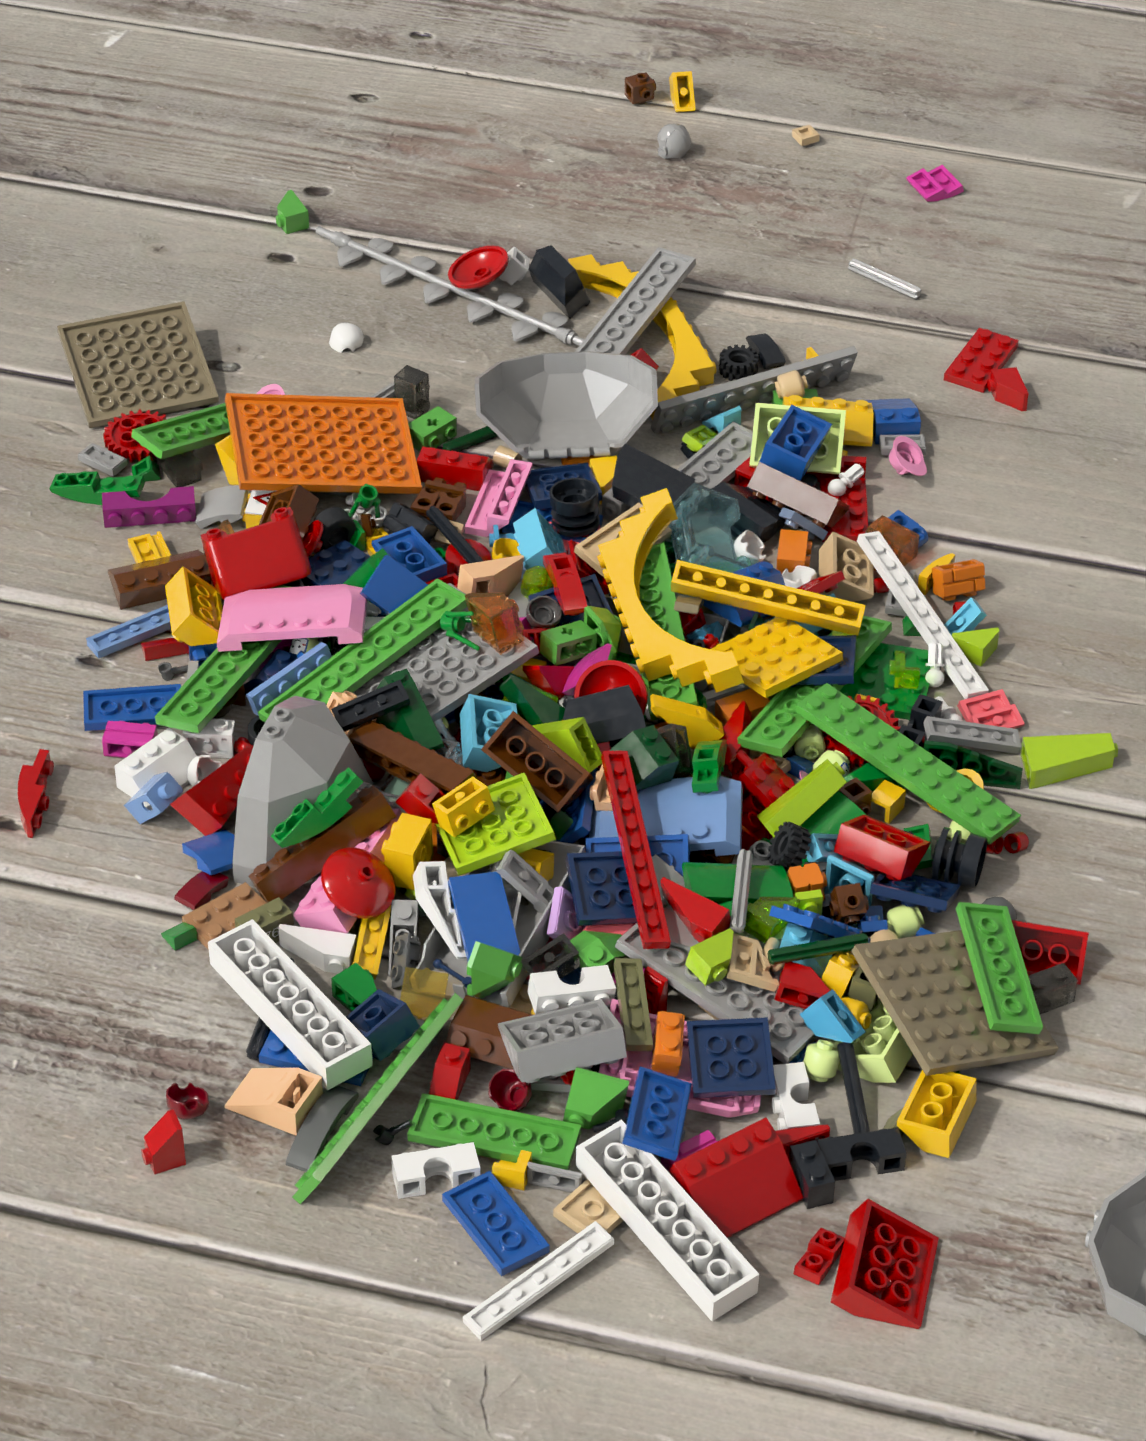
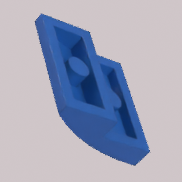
(212, 851)

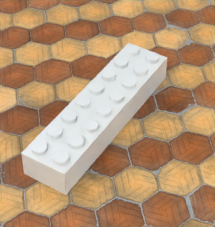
(290, 1004)
(668, 1222)

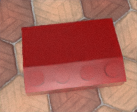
(740, 1178)
(884, 1267)

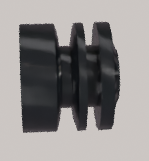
(574, 507)
(959, 857)

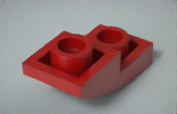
(820, 1256)

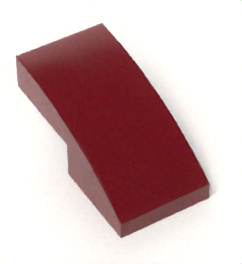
(200, 888)

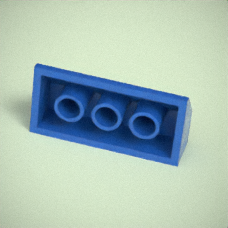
(740, 616)

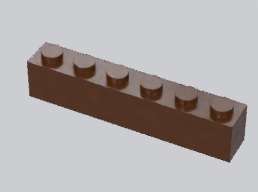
(406, 757)
(304, 860)

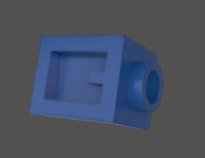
(873, 920)

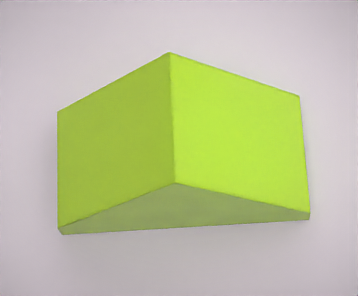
(977, 644)

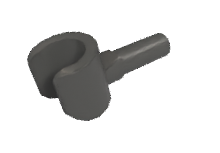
(168, 672)

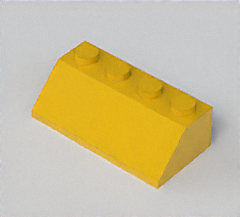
(858, 416)
(193, 609)

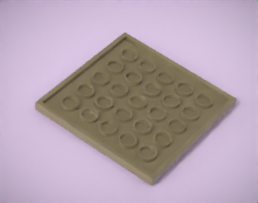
(137, 363)
(938, 1006)

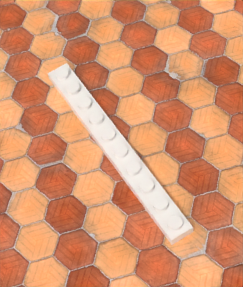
(921, 613)

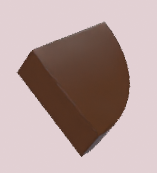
(368, 524)

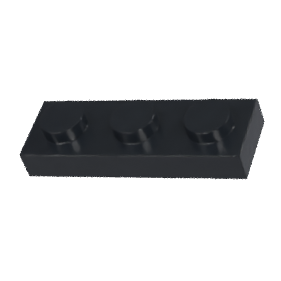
(371, 705)

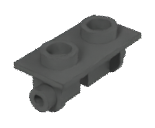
(405, 949)

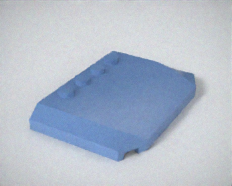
(672, 808)

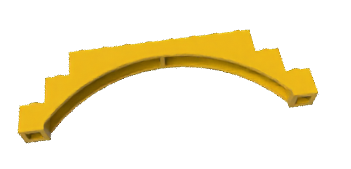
(691, 362)
(657, 649)

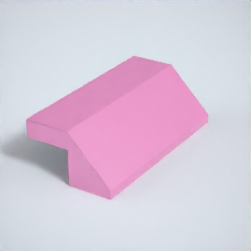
(498, 498)

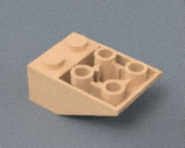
(491, 576)
(277, 1096)

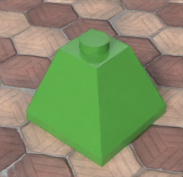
(594, 1098)

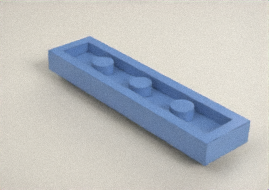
(130, 632)
(288, 677)

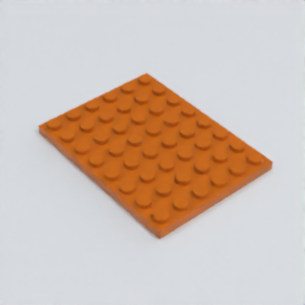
(322, 443)

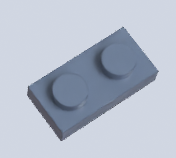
(796, 521)

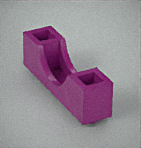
(174, 507)

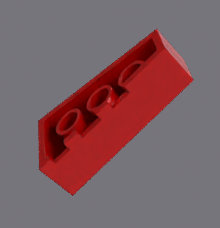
(216, 796)

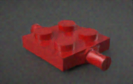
(763, 778)

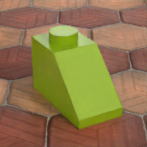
(711, 957)

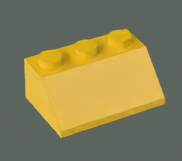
(938, 1111)

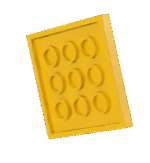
(779, 655)

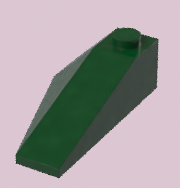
(413, 719)
(991, 770)

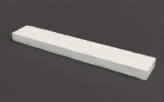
(538, 1280)

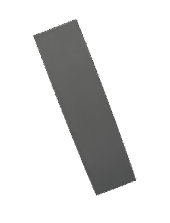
(319, 1125)

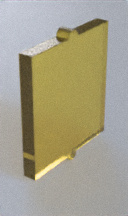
(423, 990)

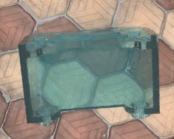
(703, 529)

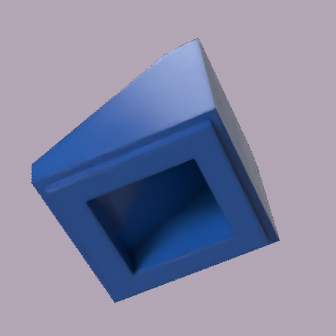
(799, 764)

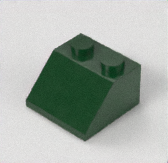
(649, 757)

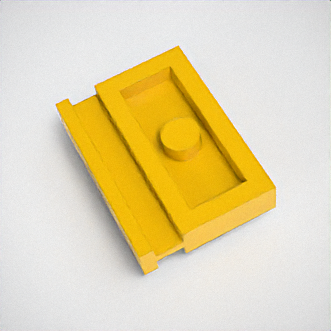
(148, 547)

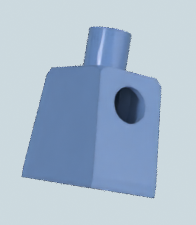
(158, 792)

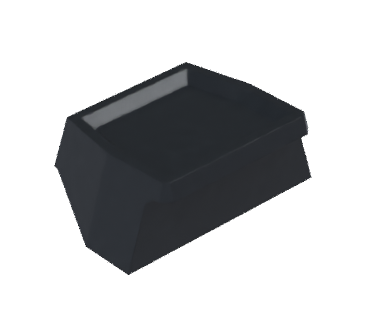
(558, 280)
(642, 475)
(755, 513)
(608, 714)

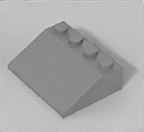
(563, 1040)

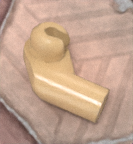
(772, 943)

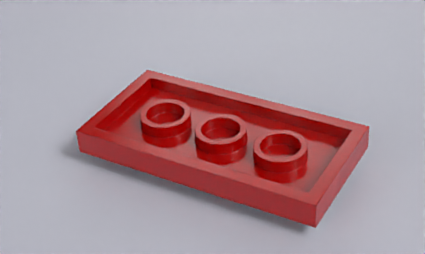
(979, 356)
(856, 518)

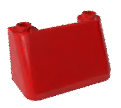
(257, 555)

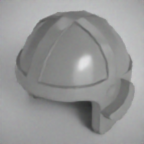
(673, 141)

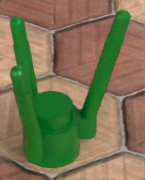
(454, 622)

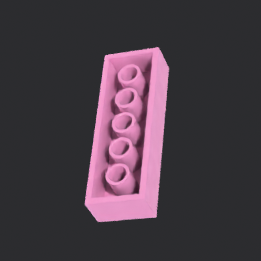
(318, 911)

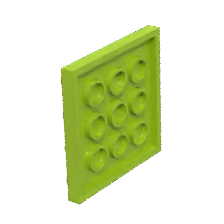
(514, 825)

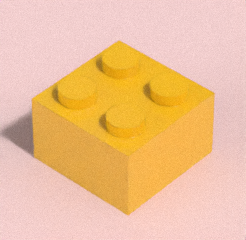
(406, 847)

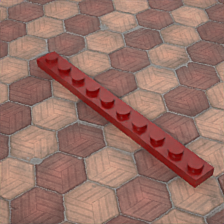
(635, 850)

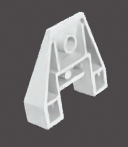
(436, 900)

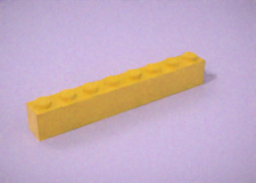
(767, 598)

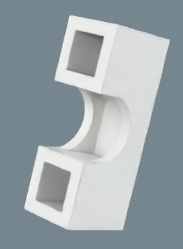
(550, 993)
(791, 1087)
(412, 1169)

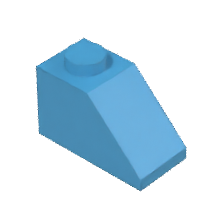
(832, 1019)

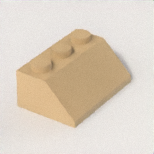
(847, 556)

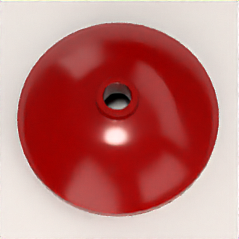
(478, 267)
(611, 675)
(351, 889)

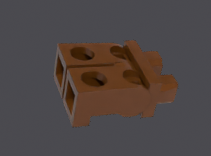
(446, 497)

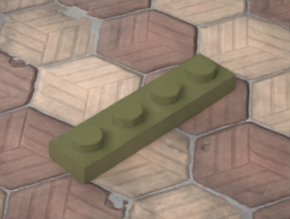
(633, 1004)

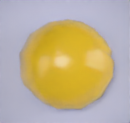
(505, 548)

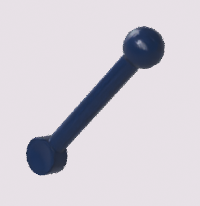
(438, 964)

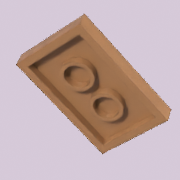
(219, 914)

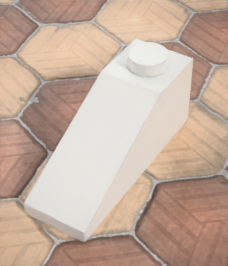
(321, 948)

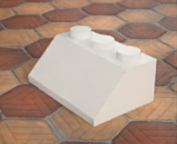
(162, 754)

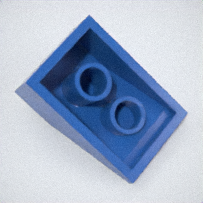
(895, 417)
(795, 442)
(413, 553)

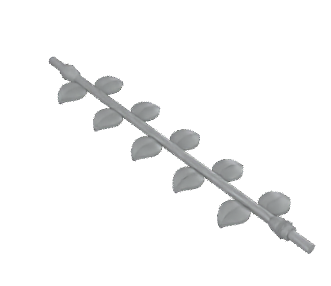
(439, 288)

